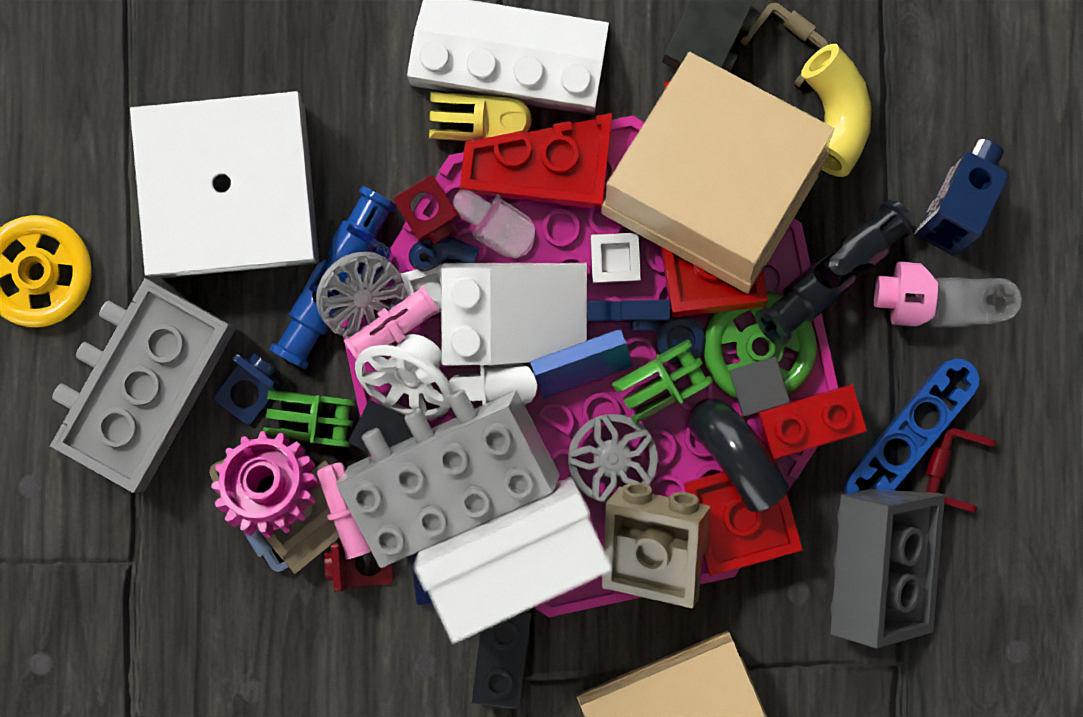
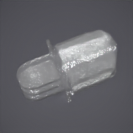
(497, 224)

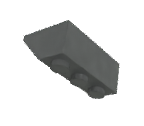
(886, 565)

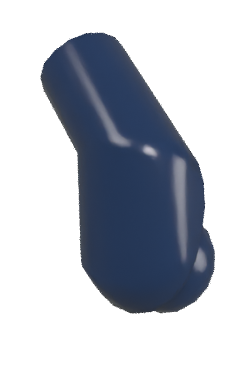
(427, 257)

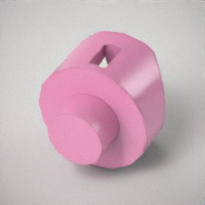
(906, 309)

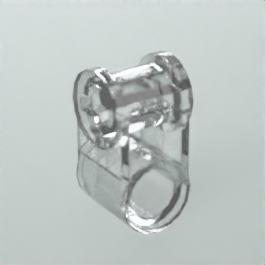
(964, 302)

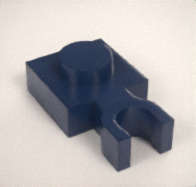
(642, 314)

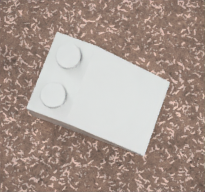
(511, 311)

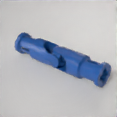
(305, 320)

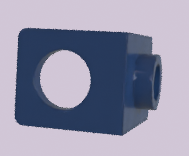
(255, 370)

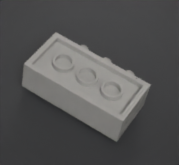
(140, 384)
(446, 476)

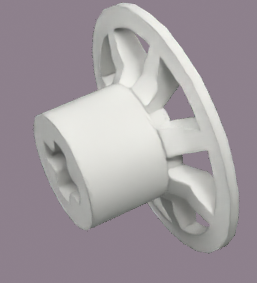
(409, 371)

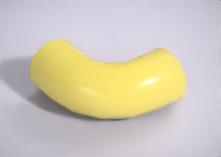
(844, 104)

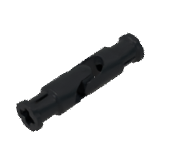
(857, 254)

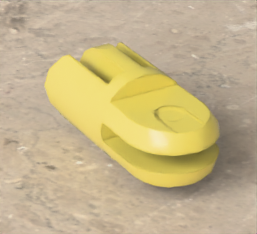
(490, 117)

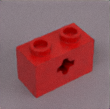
(810, 421)

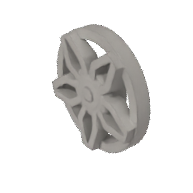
(612, 456)

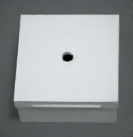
(224, 185)
(512, 562)

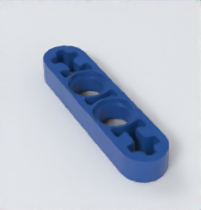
(906, 429)

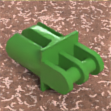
(664, 381)
(314, 419)

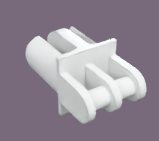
(497, 382)

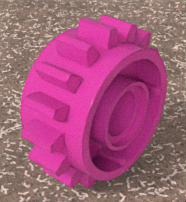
(247, 467)

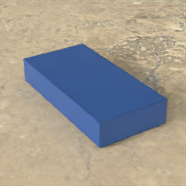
(581, 363)

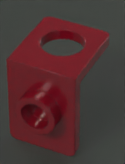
(436, 228)
(345, 573)

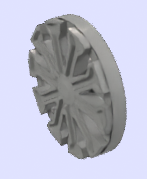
(359, 292)

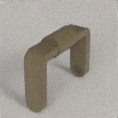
(792, 21)

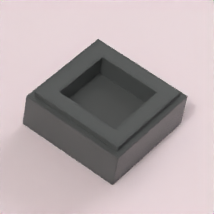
(759, 386)

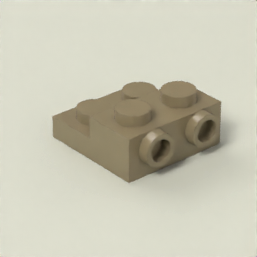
(655, 544)

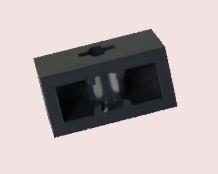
(502, 662)

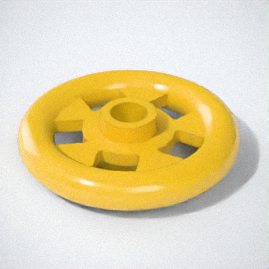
(71, 252)

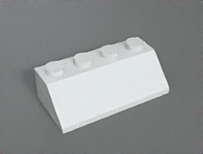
(508, 53)

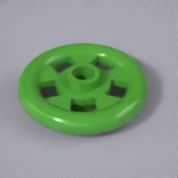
(723, 330)

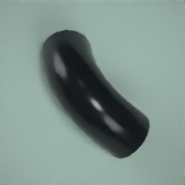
(738, 453)

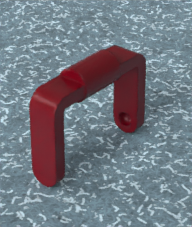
(940, 458)

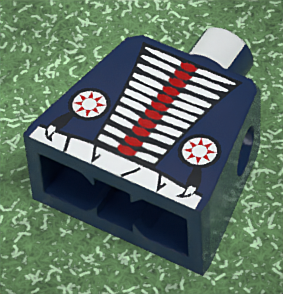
(964, 199)

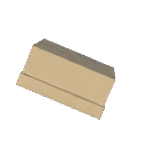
(718, 172)
(692, 682)

